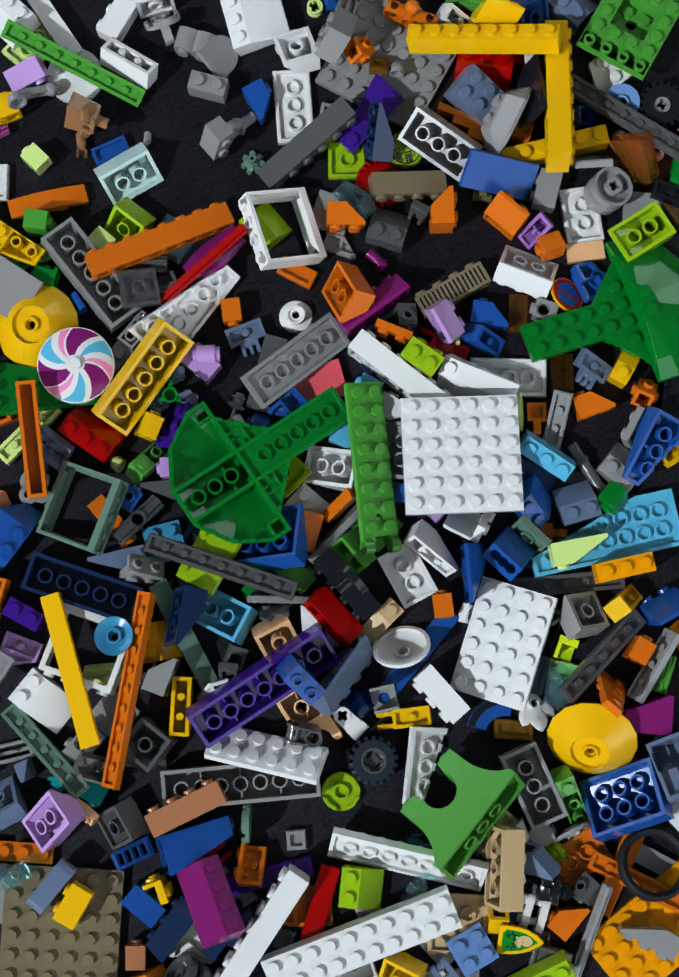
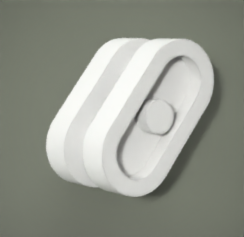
(525, 918)

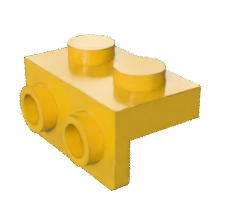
(163, 888)

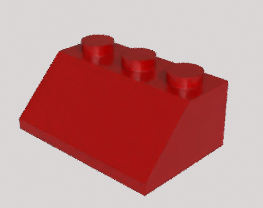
(495, 66)
(92, 433)

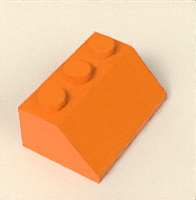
(347, 292)

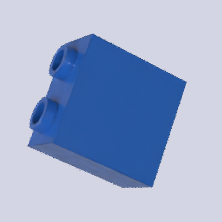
(509, 553)
(300, 679)

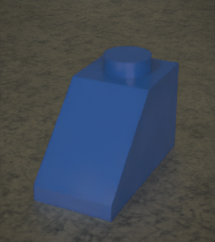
(258, 98)
(487, 314)
(482, 339)

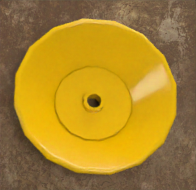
(48, 310)
(591, 738)

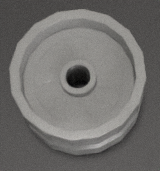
(608, 190)

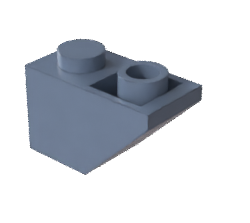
(540, 862)

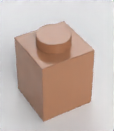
(136, 955)

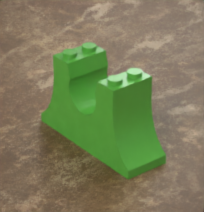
(467, 820)

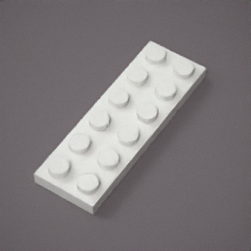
(269, 755)

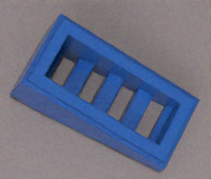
(117, 862)

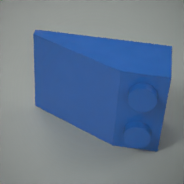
(661, 607)

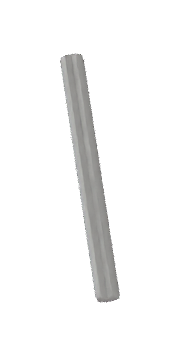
(592, 928)

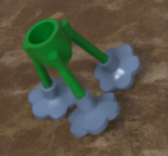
(171, 394)

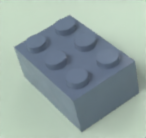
(472, 93)

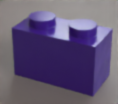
(24, 614)

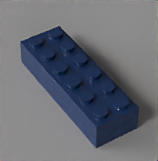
(81, 587)

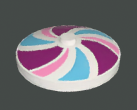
(76, 365)

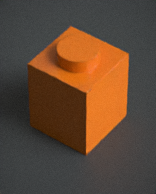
(550, 246)
(231, 311)
(443, 604)

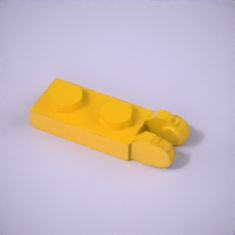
(407, 717)

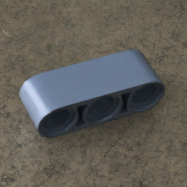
(51, 886)

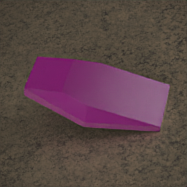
(205, 248)

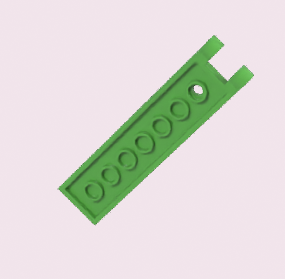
(371, 465)

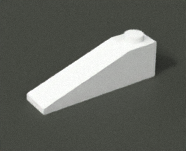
(468, 379)

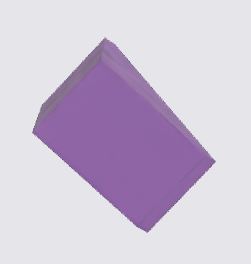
(537, 227)

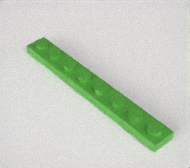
(73, 63)

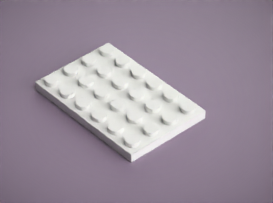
(503, 643)

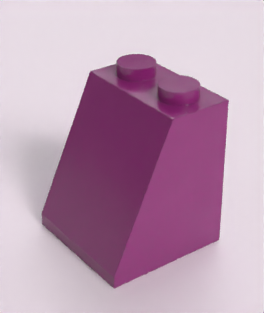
(653, 716)

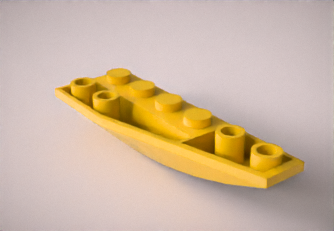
(18, 246)

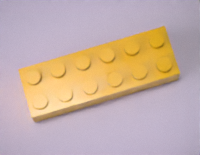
(142, 376)

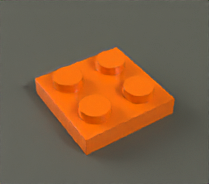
(390, 331)

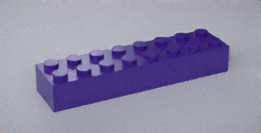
(257, 687)

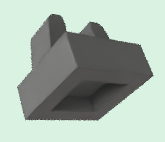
(419, 210)

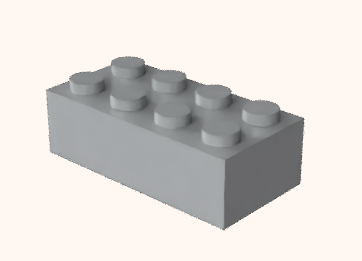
(438, 141)
(539, 797)

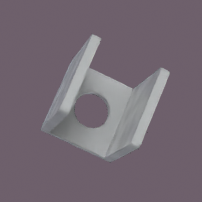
(391, 705)

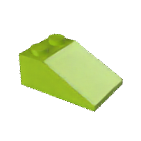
(642, 232)

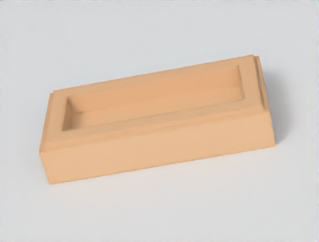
(585, 251)

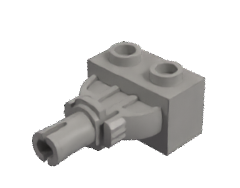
(220, 134)

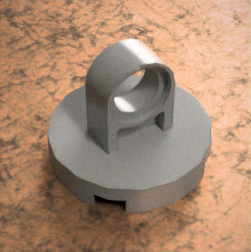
(162, 22)

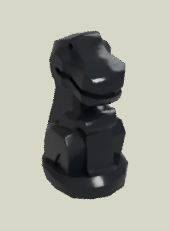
(546, 889)

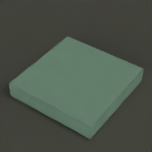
(531, 534)

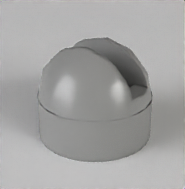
(396, 70)

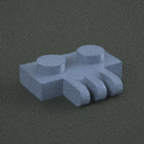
(246, 336)
(590, 369)

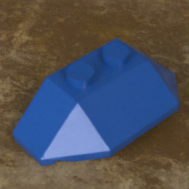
(15, 526)

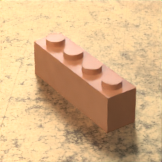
(186, 807)

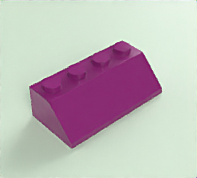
(387, 294)
(210, 902)

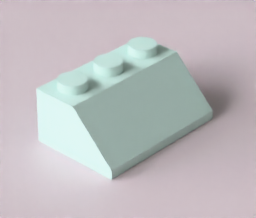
(128, 174)

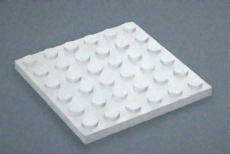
(461, 455)

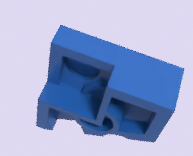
(587, 279)
(287, 403)

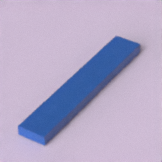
(437, 631)

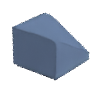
(25, 770)

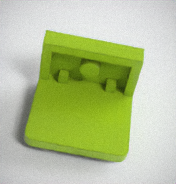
(422, 356)

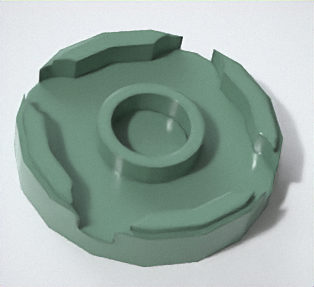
(246, 821)

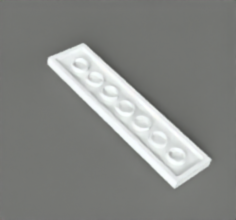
(401, 858)

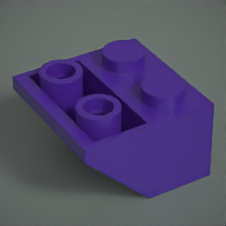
(171, 423)

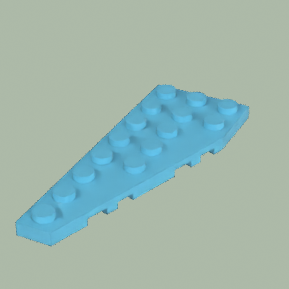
(640, 526)

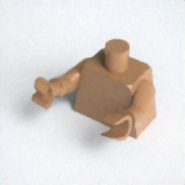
(83, 117)

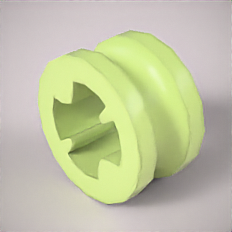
(314, 14)

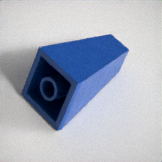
(188, 843)

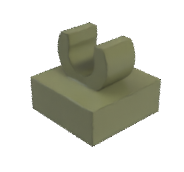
(481, 196)

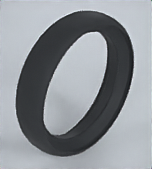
(623, 869)

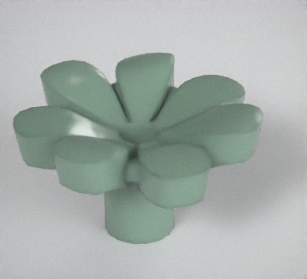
(252, 162)

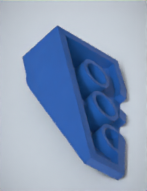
(652, 442)

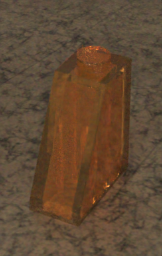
(637, 155)

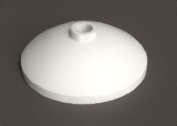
(401, 647)

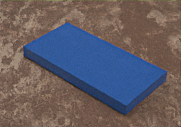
(498, 172)

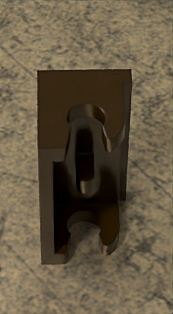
(562, 373)

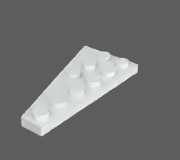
(192, 307)

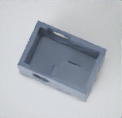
(665, 759)

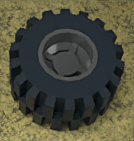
(372, 760)

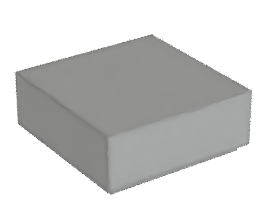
(296, 839)

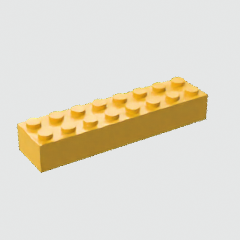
(559, 111)

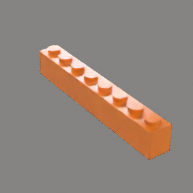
(158, 241)

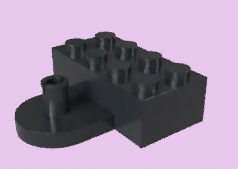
(347, 583)

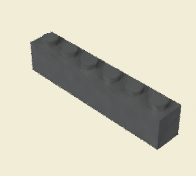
(307, 144)

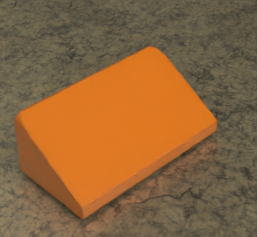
(339, 505)

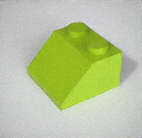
(128, 219)
(271, 224)
(361, 887)

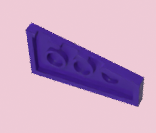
(378, 91)

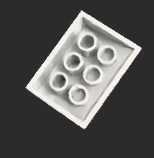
(253, 23)

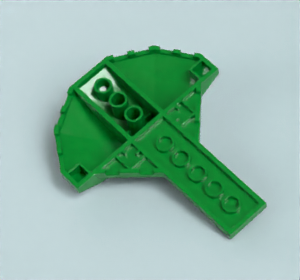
(631, 310)
(236, 473)

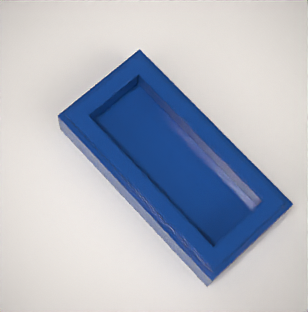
(109, 150)

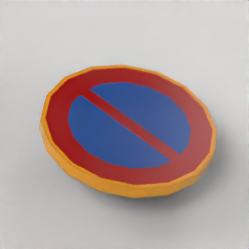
(566, 294)

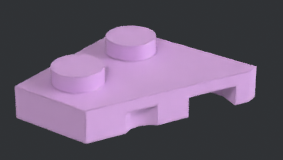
(21, 648)

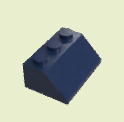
(171, 929)

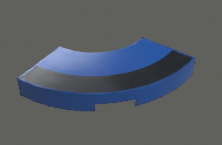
(486, 713)

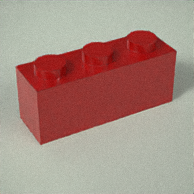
(333, 616)

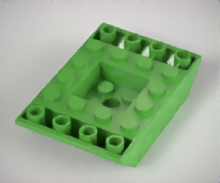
(625, 48)

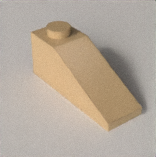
(381, 620)

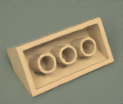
(506, 868)

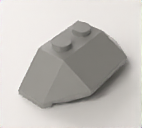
(503, 118)

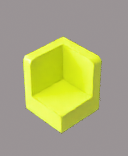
(564, 648)

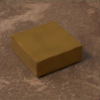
(378, 66)

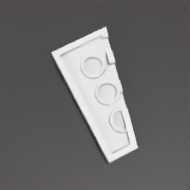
(420, 762)

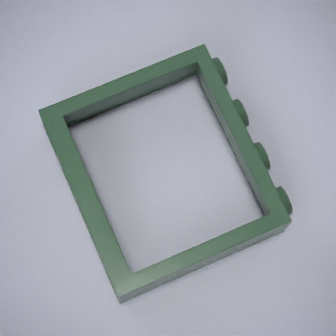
(107, 516)

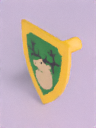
(516, 939)

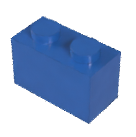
(144, 905)

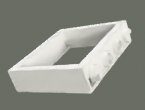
(305, 219)
(117, 669)

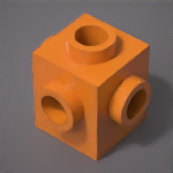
(359, 50)
(644, 393)

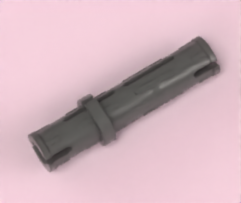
(586, 467)

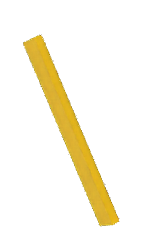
(70, 670)

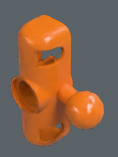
(408, 13)

